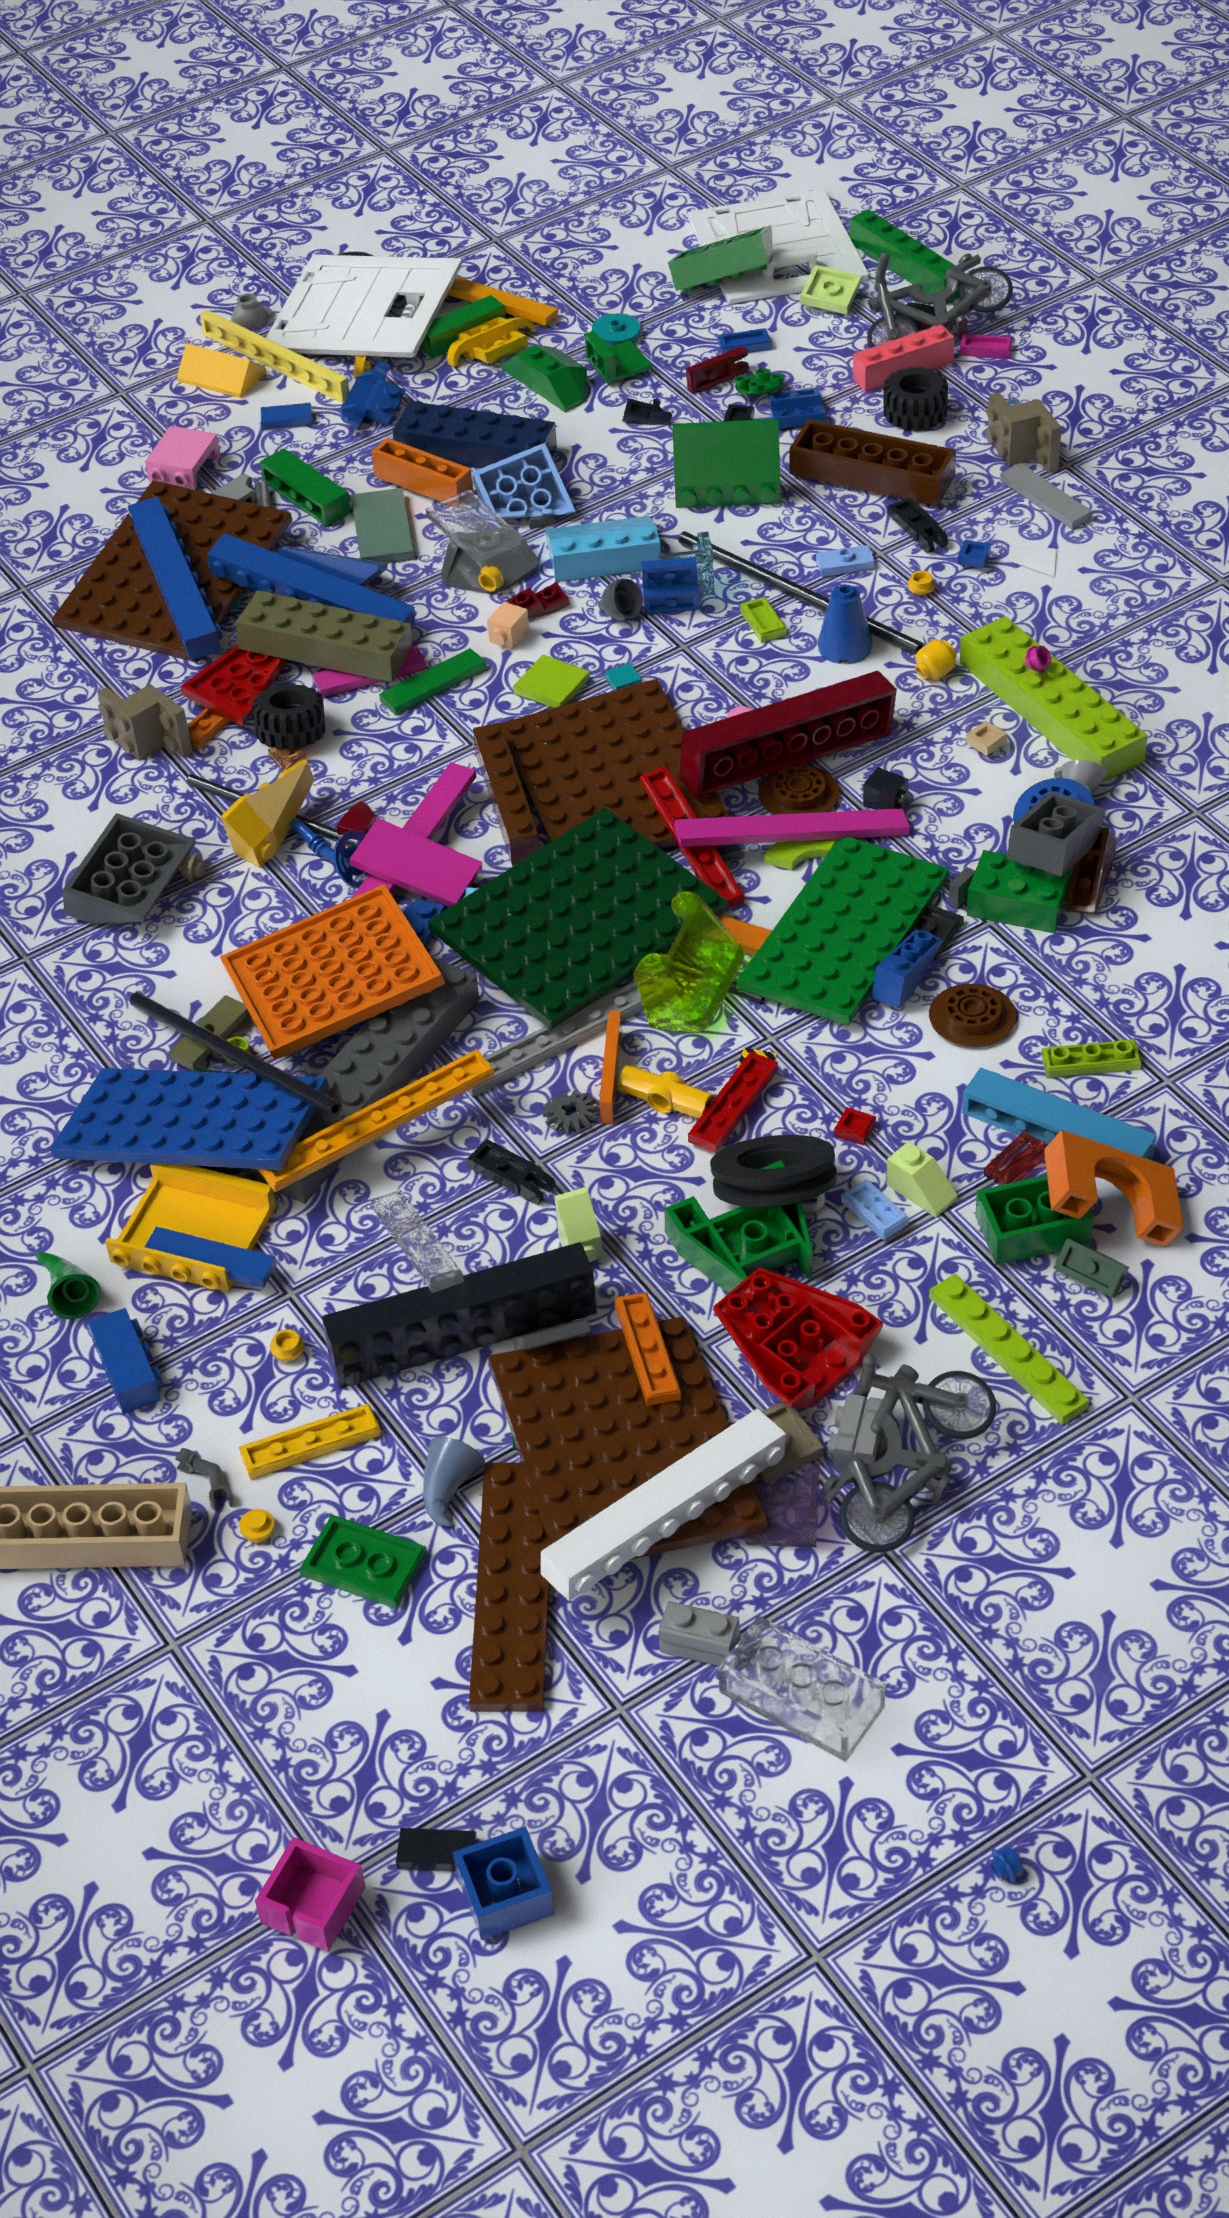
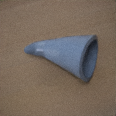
(446, 1468)

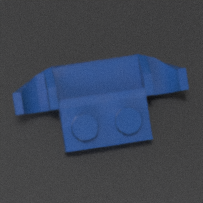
(372, 398)

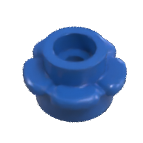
(1005, 1864)

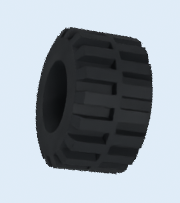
(915, 398)
(289, 716)

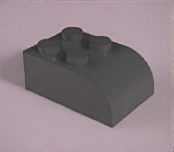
(1055, 834)

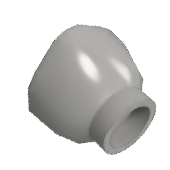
(250, 312)
(1082, 771)

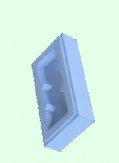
(845, 560)
(875, 1209)

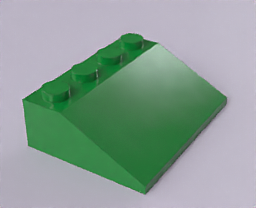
(722, 259)
(726, 463)

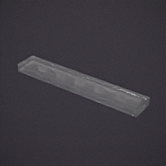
(417, 1241)

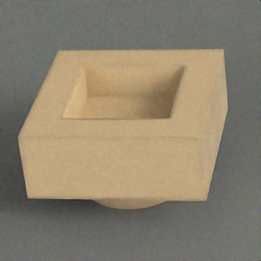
(986, 738)

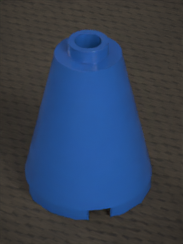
(845, 627)

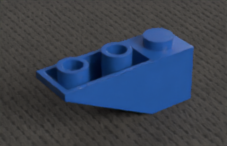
(904, 968)

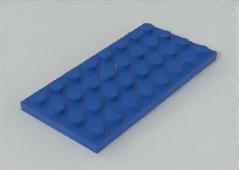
(186, 1119)

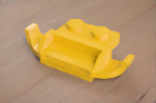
(490, 340)

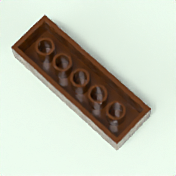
(872, 462)

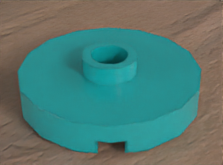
(617, 328)

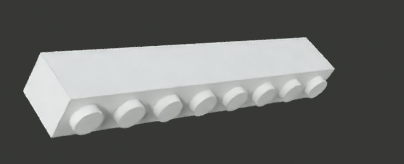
(662, 1504)

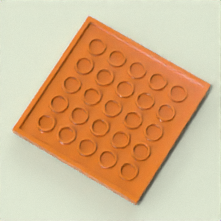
(331, 971)

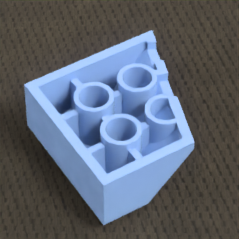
(523, 482)

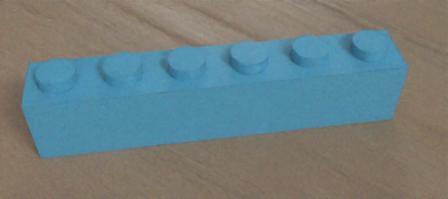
(1043, 1115)

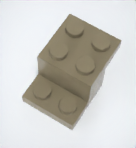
(1023, 432)
(144, 722)

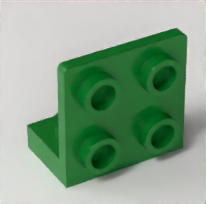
(615, 361)

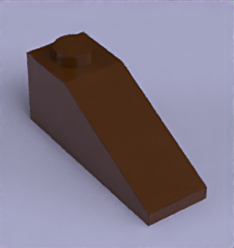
(1091, 875)

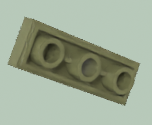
(221, 1021)

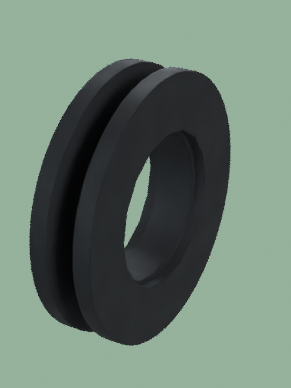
(806, 1172)

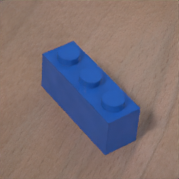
(126, 1360)

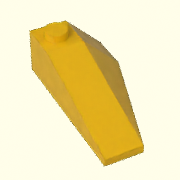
(262, 820)

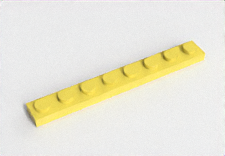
(274, 356)

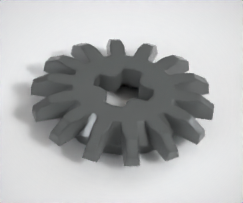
(577, 1120)

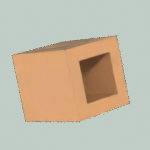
(508, 625)

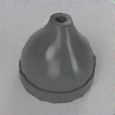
(621, 600)

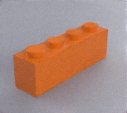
(420, 471)

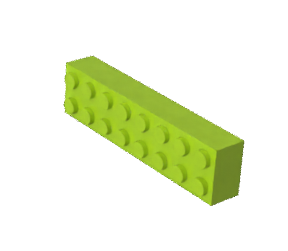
(1053, 700)

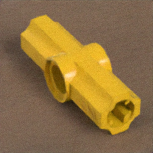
(664, 1091)

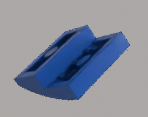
(796, 406)
(670, 585)

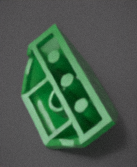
(550, 375)

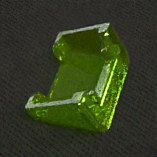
(692, 980)

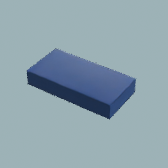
(753, 340)
(286, 416)

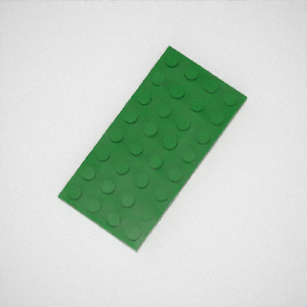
(842, 928)

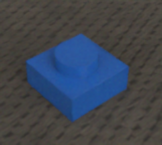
(974, 554)

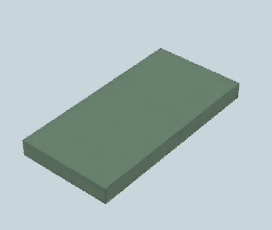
(382, 526)

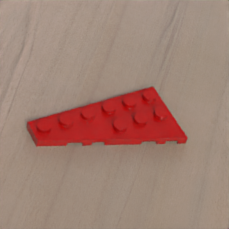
(233, 683)

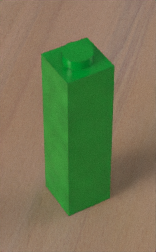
(446, 328)

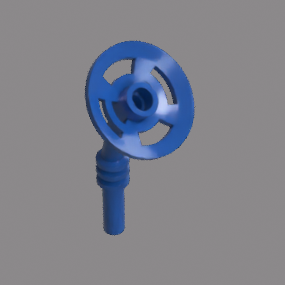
(339, 855)

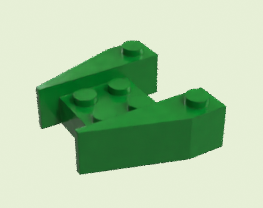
(739, 1240)

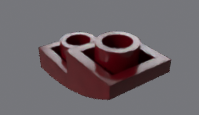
(541, 603)

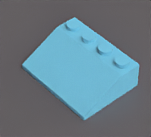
(602, 548)

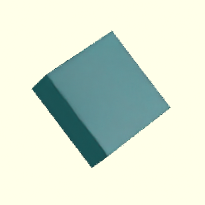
(622, 677)

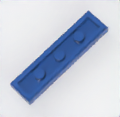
(241, 1264)

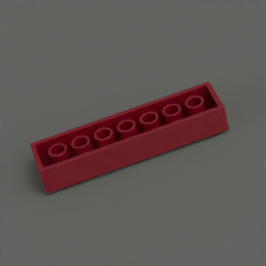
(786, 733)

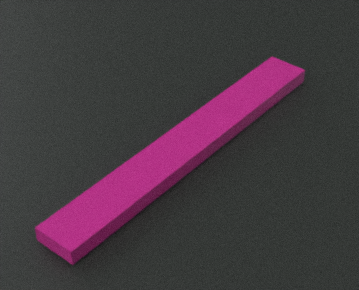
(431, 812)
(791, 827)

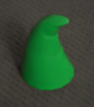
(67, 1282)

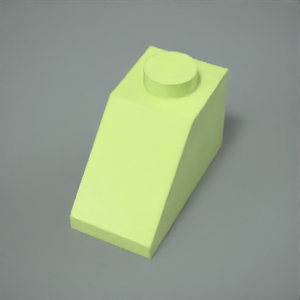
(920, 1179)
(578, 1222)

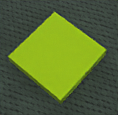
(551, 682)

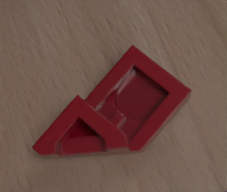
(357, 818)

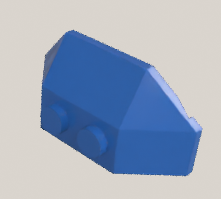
(348, 568)

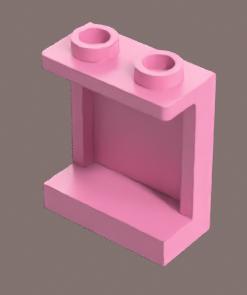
(181, 455)

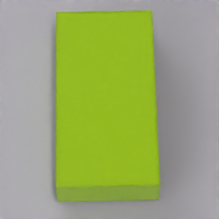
(763, 620)

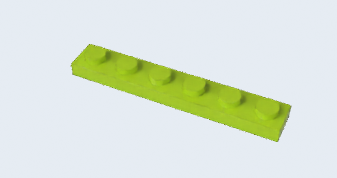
(1009, 1349)

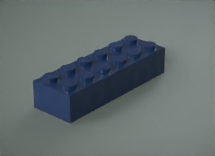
(471, 435)

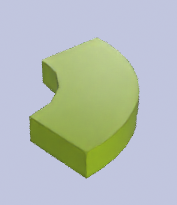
(791, 853)

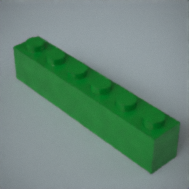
(907, 256)

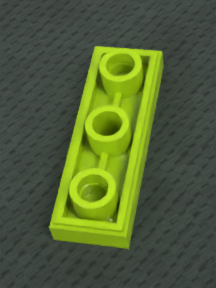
(1091, 1058)

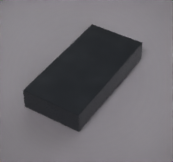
(431, 1848)

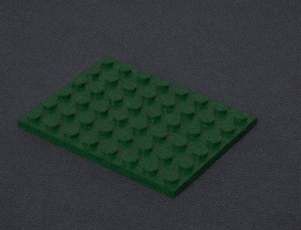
(572, 917)

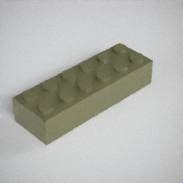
(324, 636)

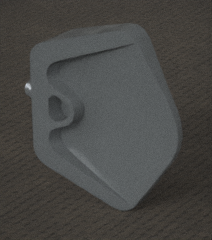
(463, 572)

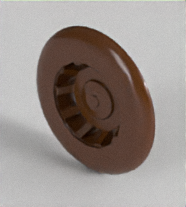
(798, 791)
(972, 1015)

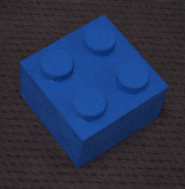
(503, 1883)

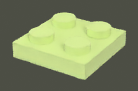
(830, 289)

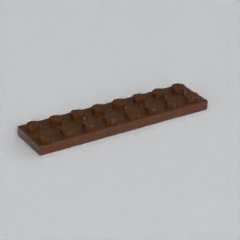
(510, 1597)

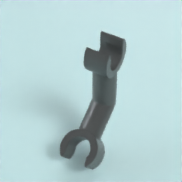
(191, 1462)

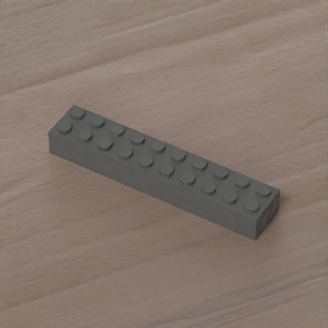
(386, 1058)

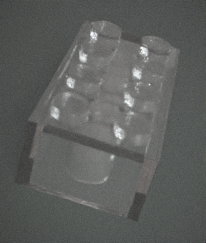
(802, 1688)

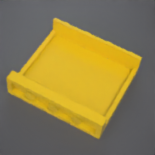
(195, 1204)

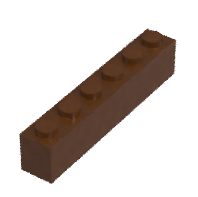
(505, 792)

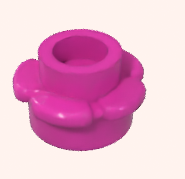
(1038, 658)

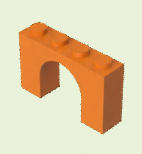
(1148, 1185)

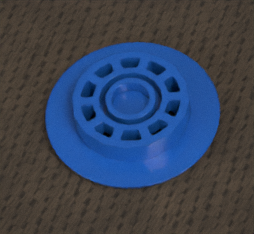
(1041, 789)

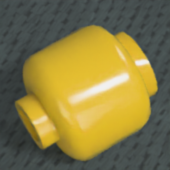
(935, 660)

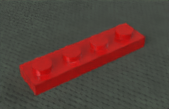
(733, 1102)

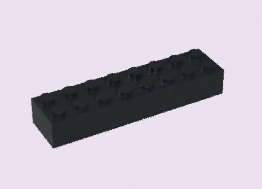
(481, 1311)

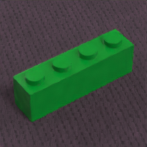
(305, 487)

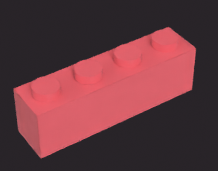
(924, 349)

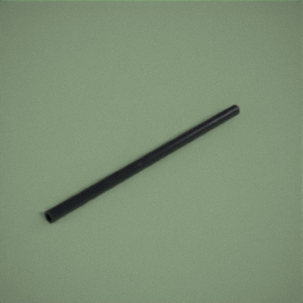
(799, 592)
(237, 1054)

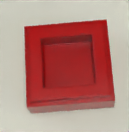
(855, 1126)

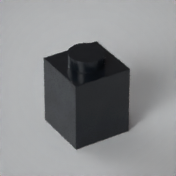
(885, 790)

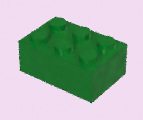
(1016, 893)
(1021, 1224)

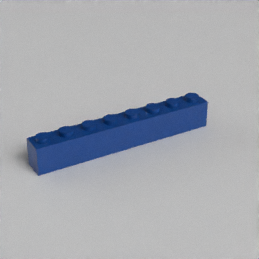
(279, 575)
(175, 579)

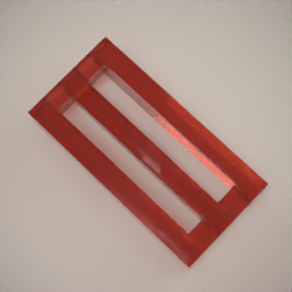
(1020, 1164)

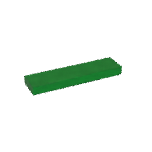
(432, 681)

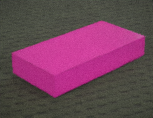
(986, 346)

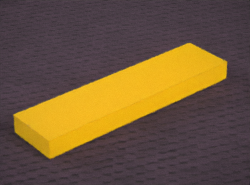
(309, 1441)

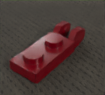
(716, 370)

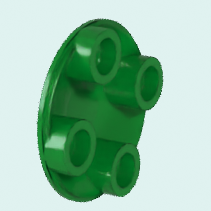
(759, 384)

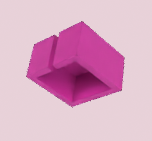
(310, 1894)

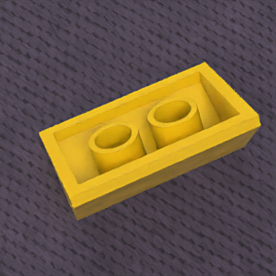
(218, 371)

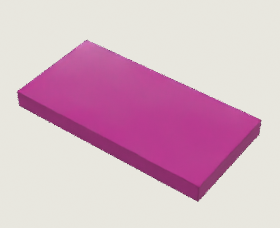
(415, 863)

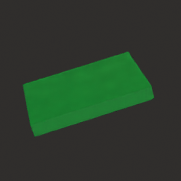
(363, 1561)

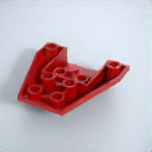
(796, 1335)

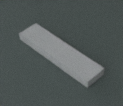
(1046, 495)

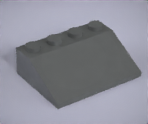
(125, 872)

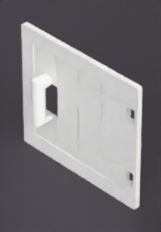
(801, 234)
(349, 301)

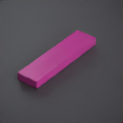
(334, 682)

